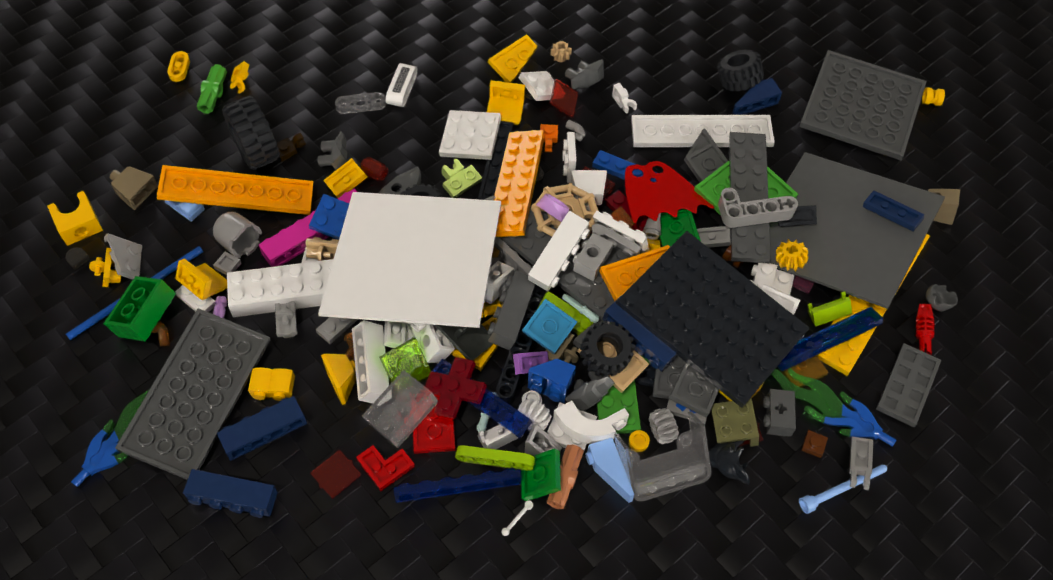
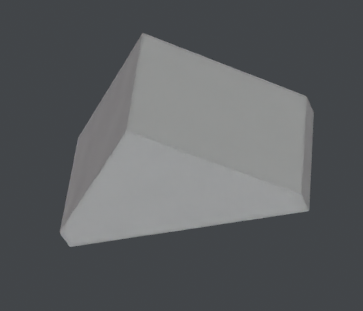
(539, 442)

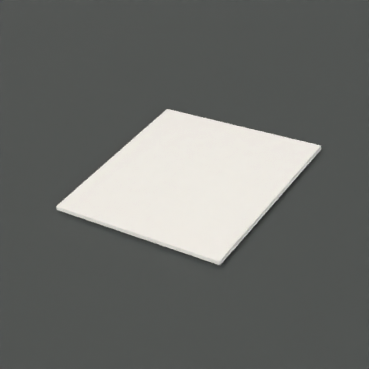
(412, 260)

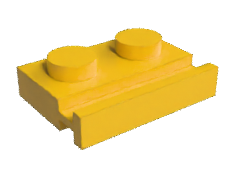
(345, 178)

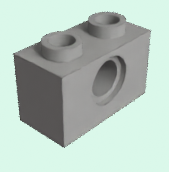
(597, 247)

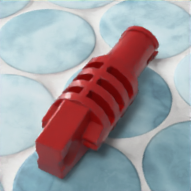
(925, 327)

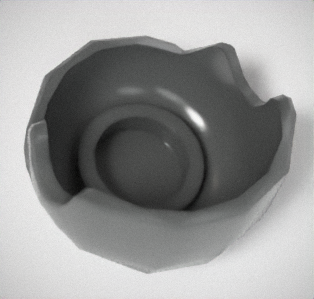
(940, 298)

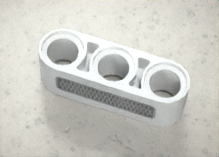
(401, 85)

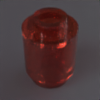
(374, 168)

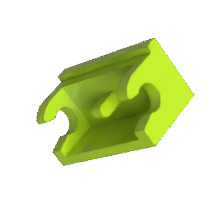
(830, 311)

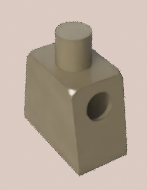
(133, 185)
(949, 206)

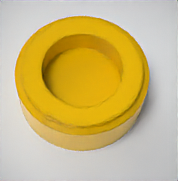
(639, 441)

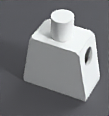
(590, 181)

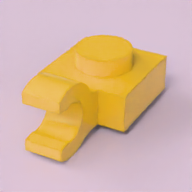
(239, 74)

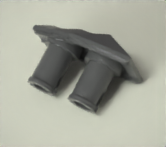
(587, 75)
(339, 152)
(589, 393)

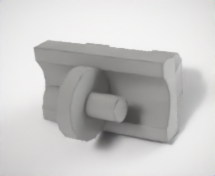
(286, 320)

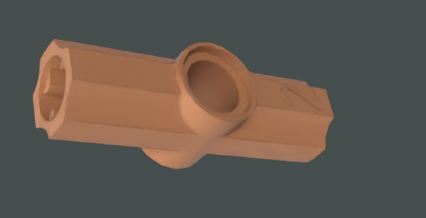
(568, 473)

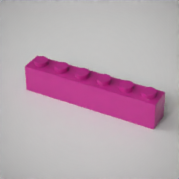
(292, 240)

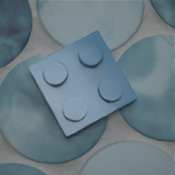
(549, 326)

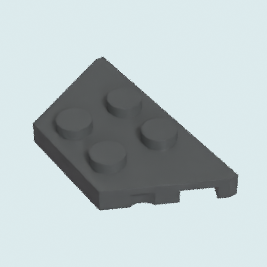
(704, 156)

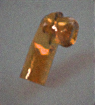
(162, 333)

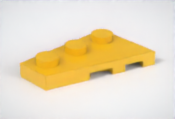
(513, 58)

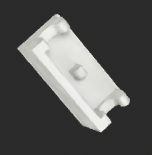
(496, 437)

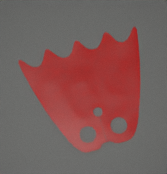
(666, 195)

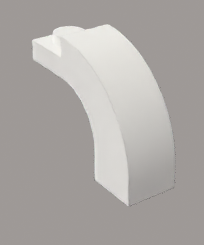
(586, 429)

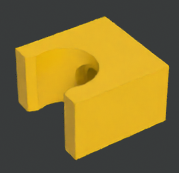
(77, 224)

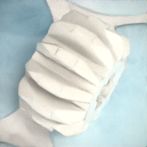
(536, 413)

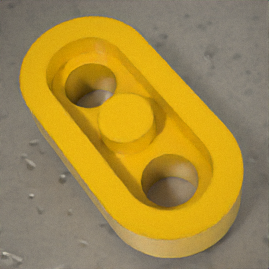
(178, 66)

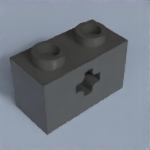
(780, 412)

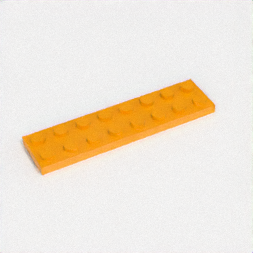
(517, 181)
(235, 190)

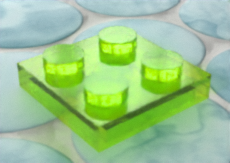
(407, 358)

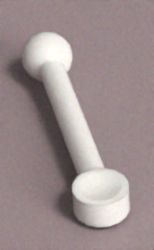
(528, 506)

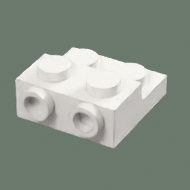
(769, 275)

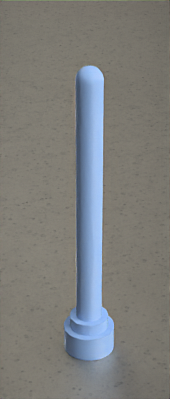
(809, 503)

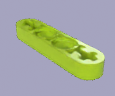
(495, 457)

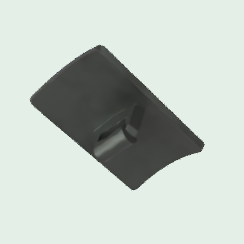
(467, 340)

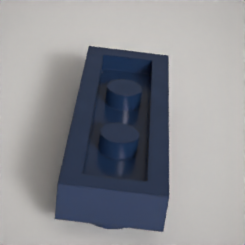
(893, 210)

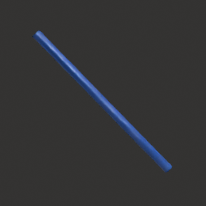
(106, 311)

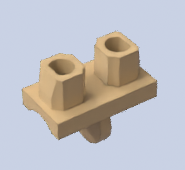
(321, 248)

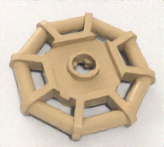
(576, 206)

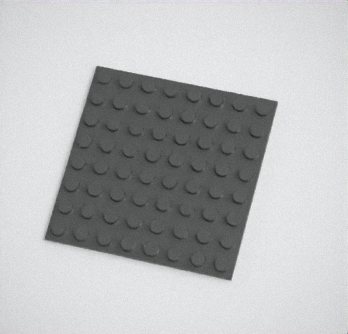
(850, 244)

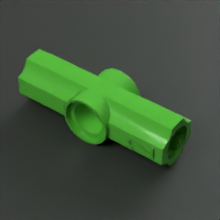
(211, 89)

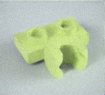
(459, 179)

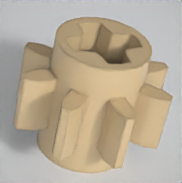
(561, 51)

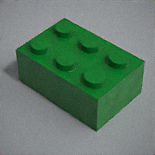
(140, 308)

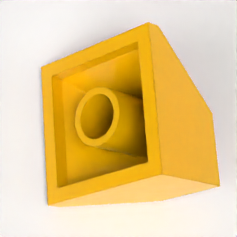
(341, 374)

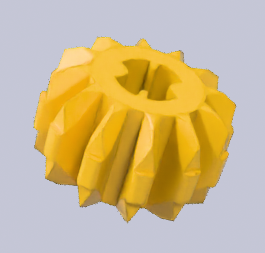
(791, 255)

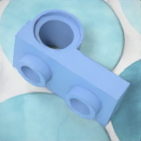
(188, 210)

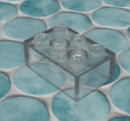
(400, 408)

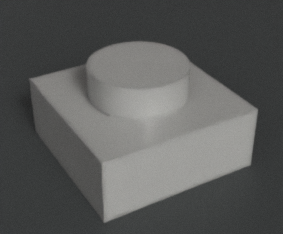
(227, 263)

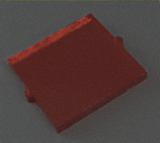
(563, 98)
(335, 474)

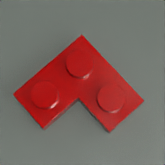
(384, 471)

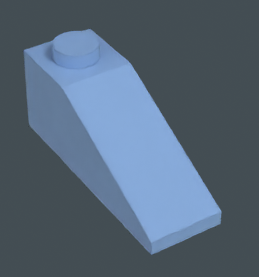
(609, 467)

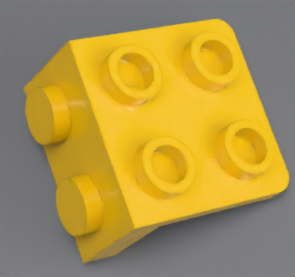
(507, 100)

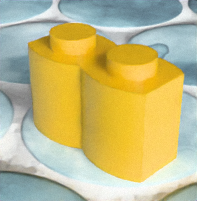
(271, 383)

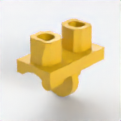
(99, 266)

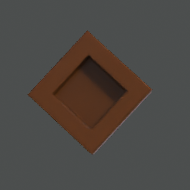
(814, 443)

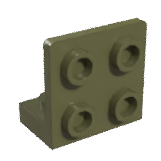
(735, 423)

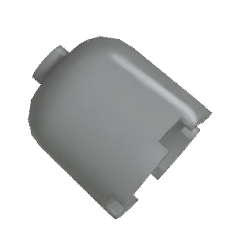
(236, 234)

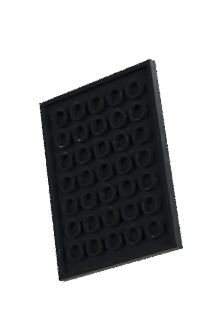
(713, 318)

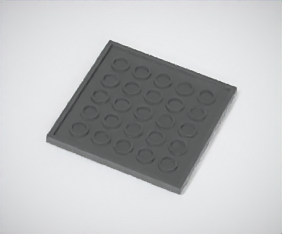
(863, 104)

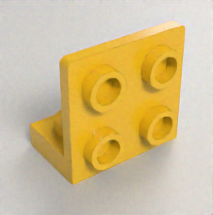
(200, 280)

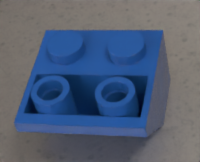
(552, 379)

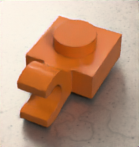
(551, 135)

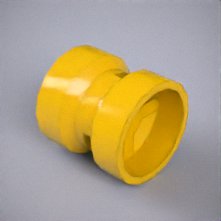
(933, 96)

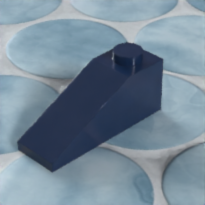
(758, 97)

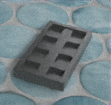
(908, 385)

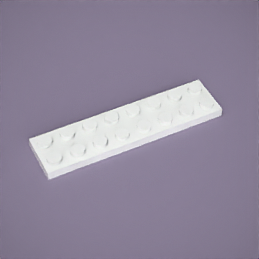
(685, 129)

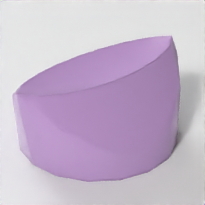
(553, 206)

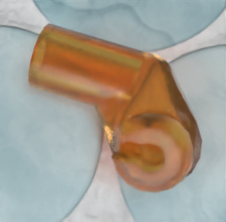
(350, 352)

